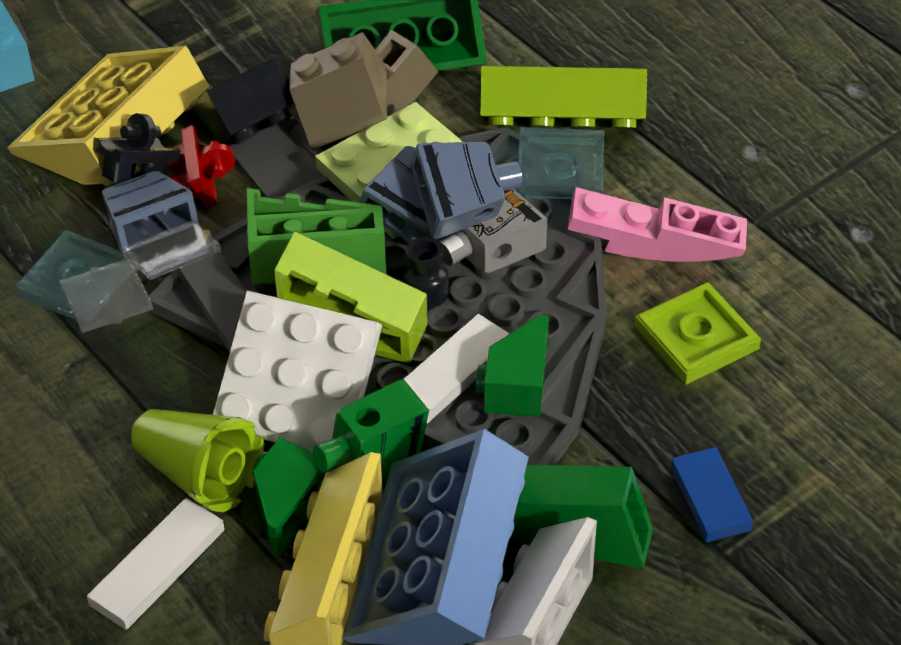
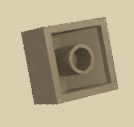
(339, 90)

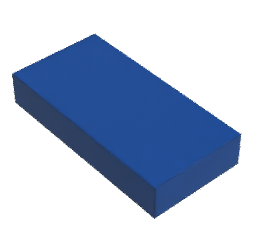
(711, 494)

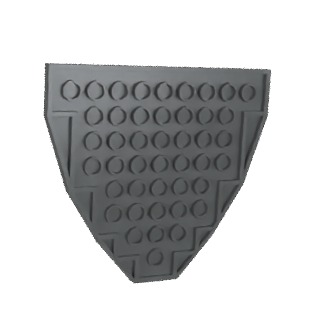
(556, 282)

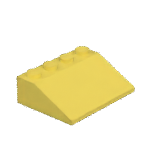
(101, 102)

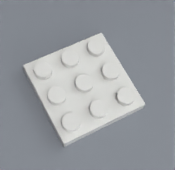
(295, 368)

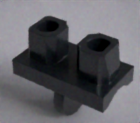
(136, 145)

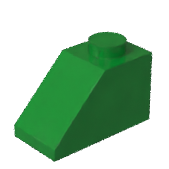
(516, 371)
(283, 489)

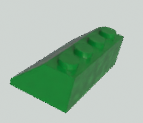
(442, 29)

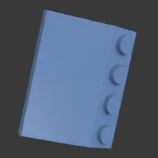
(439, 545)

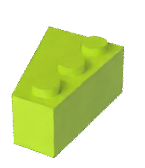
(337, 283)

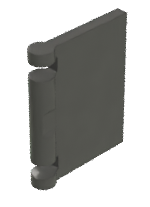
(278, 159)

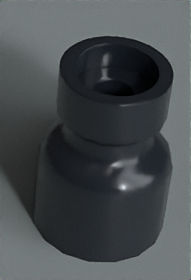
(426, 270)

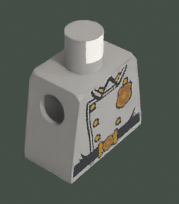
(500, 241)

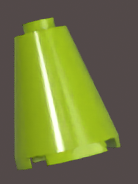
(200, 453)

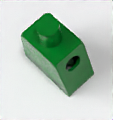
(382, 423)

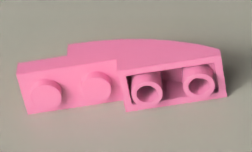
(666, 234)

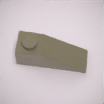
(407, 72)

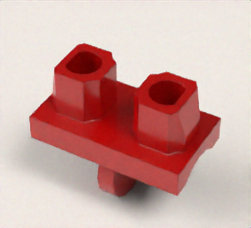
(201, 165)

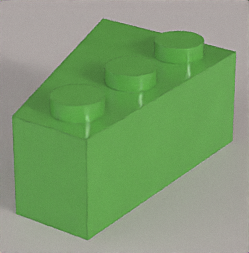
(339, 224)

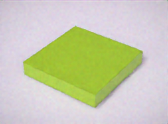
(697, 333)

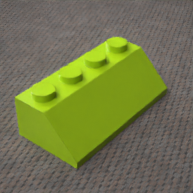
(563, 94)

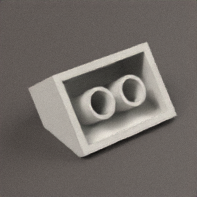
(544, 587)

